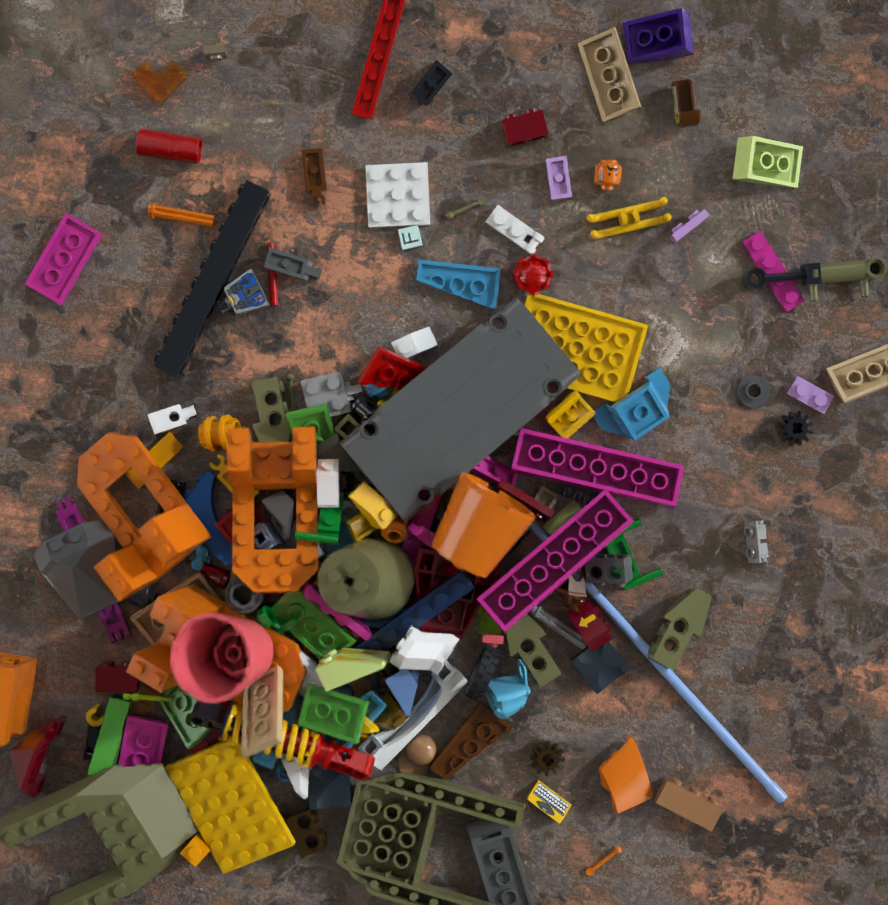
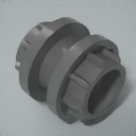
(236, 603)

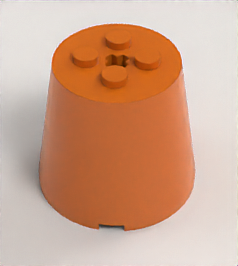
(479, 526)

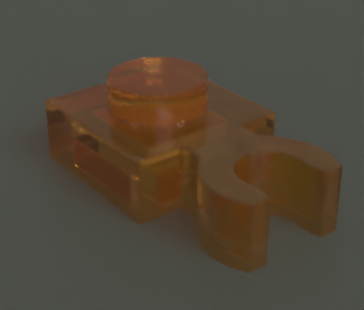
(143, 705)

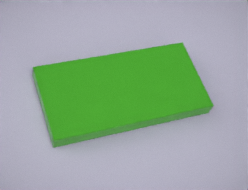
(315, 628)

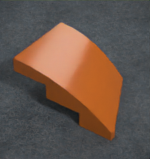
(626, 777)

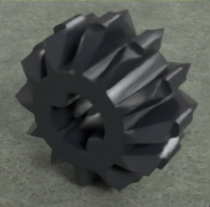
(802, 428)

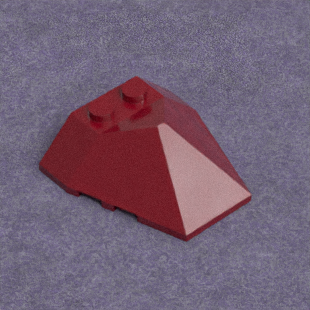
(431, 572)
(30, 753)

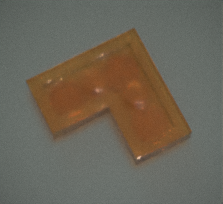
(160, 85)

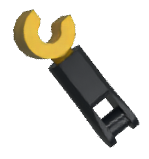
(93, 730)

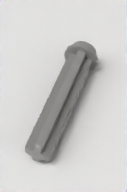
(558, 626)

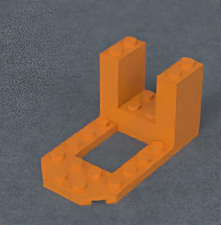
(271, 468)
(157, 544)
(178, 607)
(16, 692)

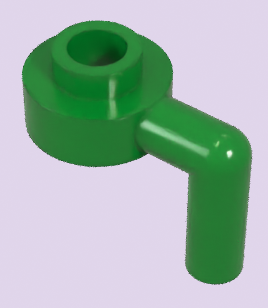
(267, 618)

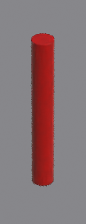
(272, 277)

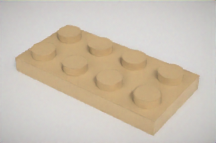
(263, 713)

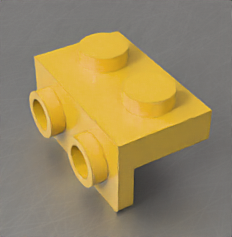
(569, 415)

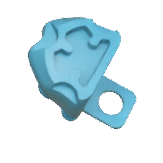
(508, 693)

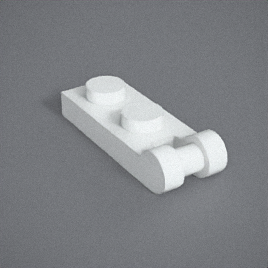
(514, 229)

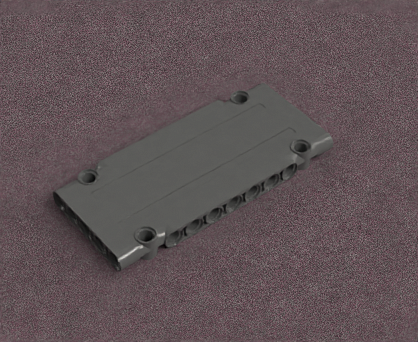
(460, 409)

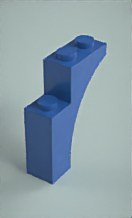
(202, 503)

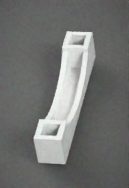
(440, 691)

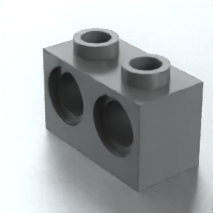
(608, 565)

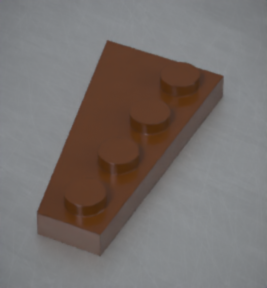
(469, 740)

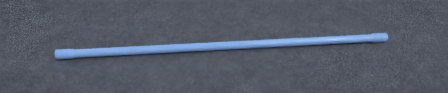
(770, 786)

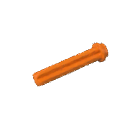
(180, 215)

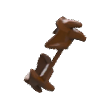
(574, 592)

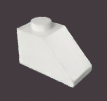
(415, 343)
(328, 483)

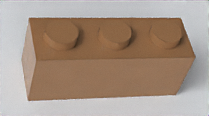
(688, 803)

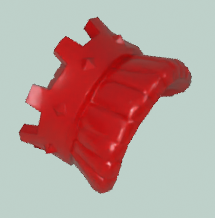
(532, 274)

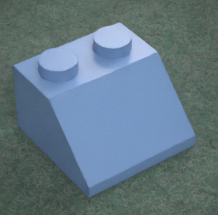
(403, 686)

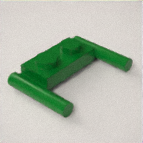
(327, 527)
(620, 546)

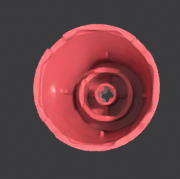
(208, 658)

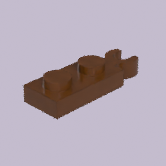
(314, 174)

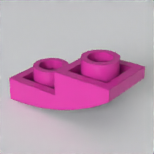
(422, 534)

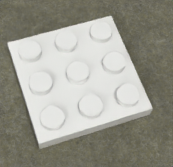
(397, 195)

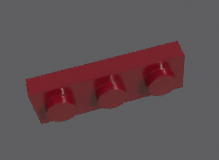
(540, 510)

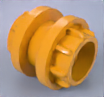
(213, 433)

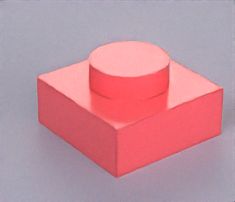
(492, 639)

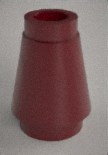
(217, 576)

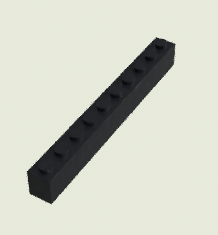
(213, 278)

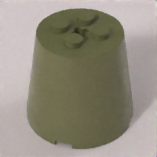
(381, 578)

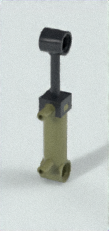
(822, 273)

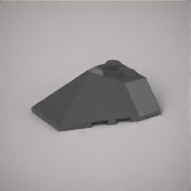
(69, 565)

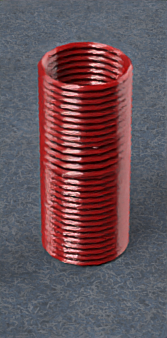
(166, 144)

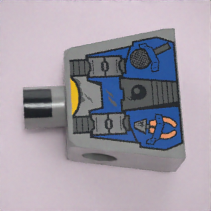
(244, 295)

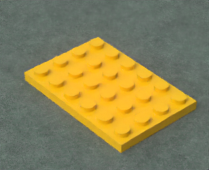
(596, 342)
(230, 805)

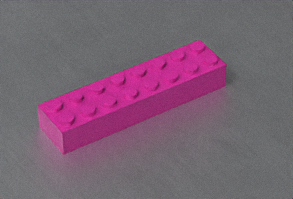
(597, 468)
(555, 560)

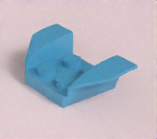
(639, 410)

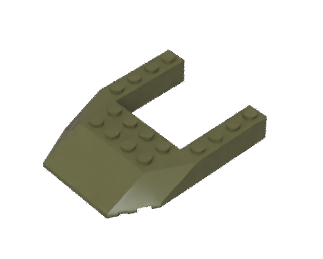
(133, 813)
(393, 831)

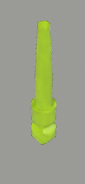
(137, 696)

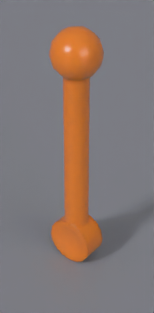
(590, 870)

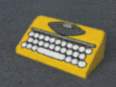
(548, 801)

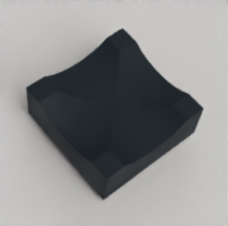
(600, 666)
(328, 788)

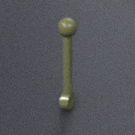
(481, 201)
(290, 377)

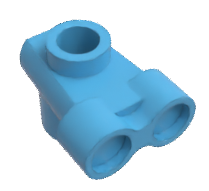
(200, 557)

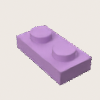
(558, 178)
(695, 219)
(810, 395)

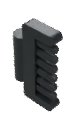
(590, 493)

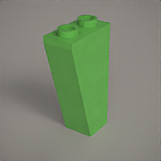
(111, 734)

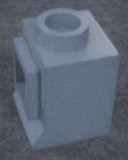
(271, 534)

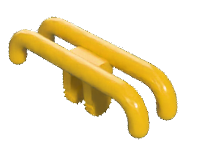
(628, 218)

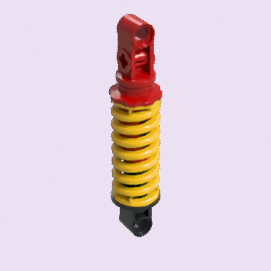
(307, 748)

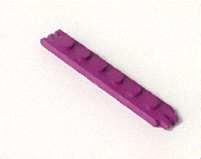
(112, 616)

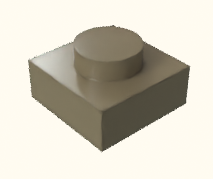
(215, 52)
(546, 496)

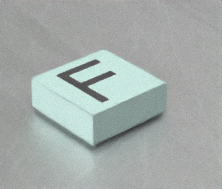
(410, 237)

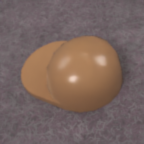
(417, 755)

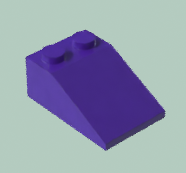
(659, 37)

